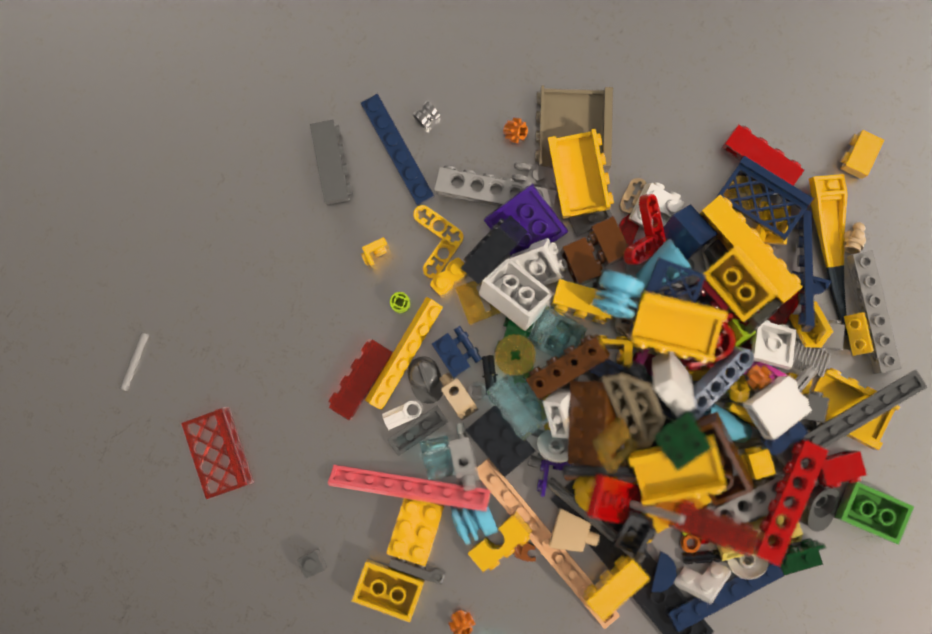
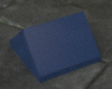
(688, 231)

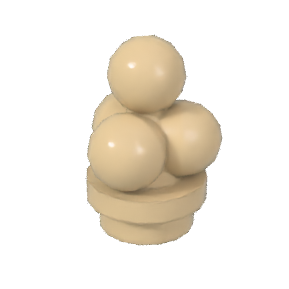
(855, 239)

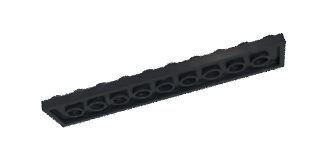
(653, 603)

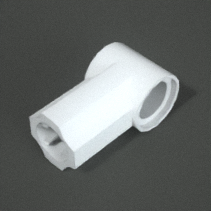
(401, 415)

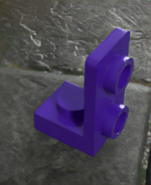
(544, 467)

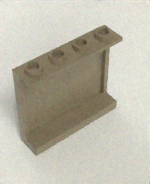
(571, 113)

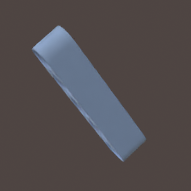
(721, 381)

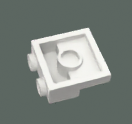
(668, 203)
(542, 262)
(774, 345)

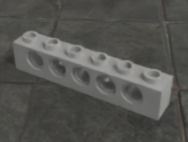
(484, 195)
(872, 302)
(751, 506)

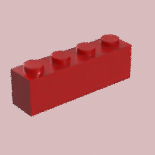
(744, 143)

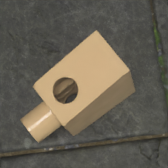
(462, 401)
(571, 533)

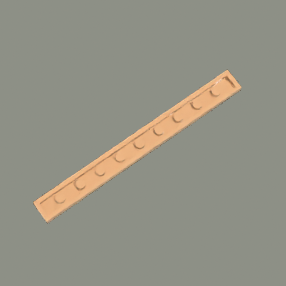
(540, 535)

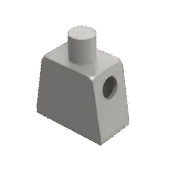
(464, 462)

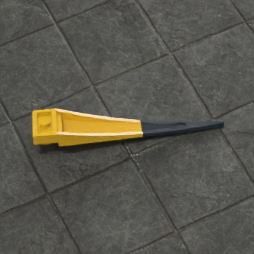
(830, 217)

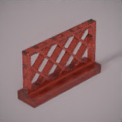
(233, 447)

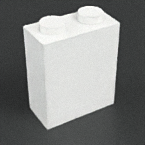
(673, 382)
(777, 407)

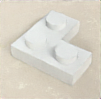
(706, 585)

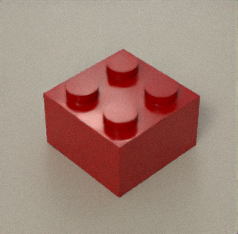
(842, 467)

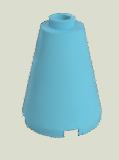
(668, 252)
(738, 429)

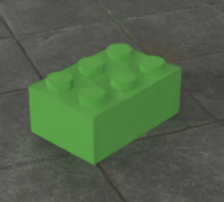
(874, 512)

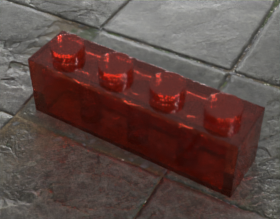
(360, 380)
(715, 529)

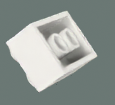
(516, 294)

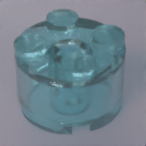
(437, 458)

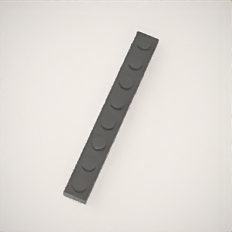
(860, 413)

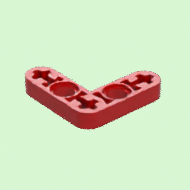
(654, 235)

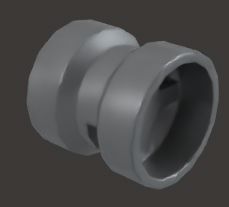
(426, 114)

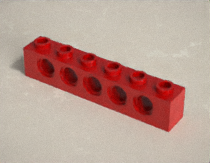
(816, 456)

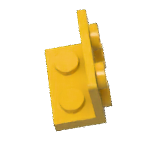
(625, 348)

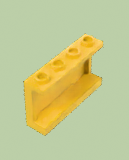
(580, 174)
(677, 326)
(844, 394)
(662, 482)

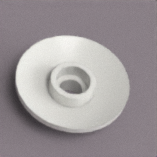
(552, 448)
(751, 571)

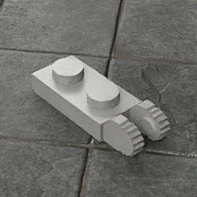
(537, 175)

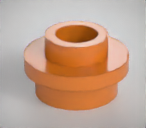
(690, 549)

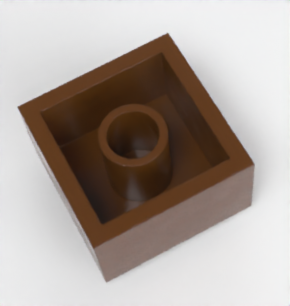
(607, 241)
(581, 261)

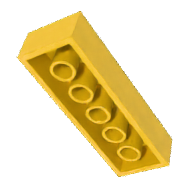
(734, 231)

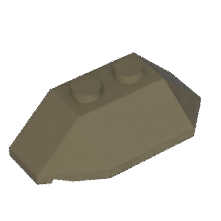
(637, 405)

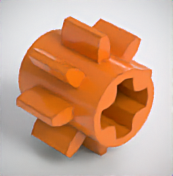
(515, 130)
(759, 377)
(461, 622)

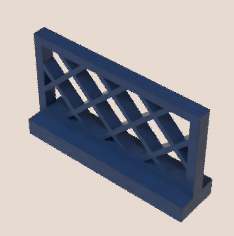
(777, 186)
(658, 275)

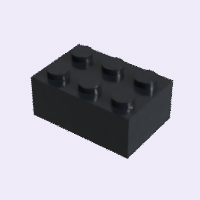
(493, 248)
(499, 441)

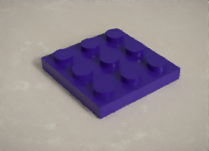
(533, 214)

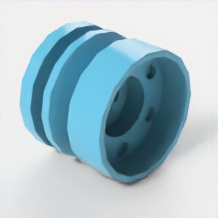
(618, 294)
(471, 520)

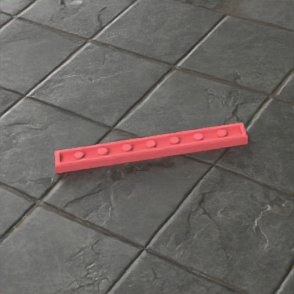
(409, 487)

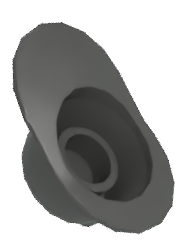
(424, 379)
(821, 507)

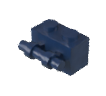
(452, 356)

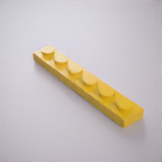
(403, 353)

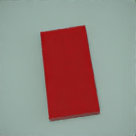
(612, 499)

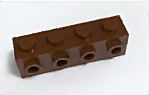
(568, 366)

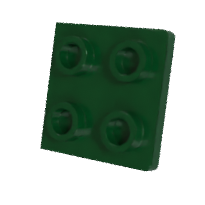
(683, 441)
(802, 556)

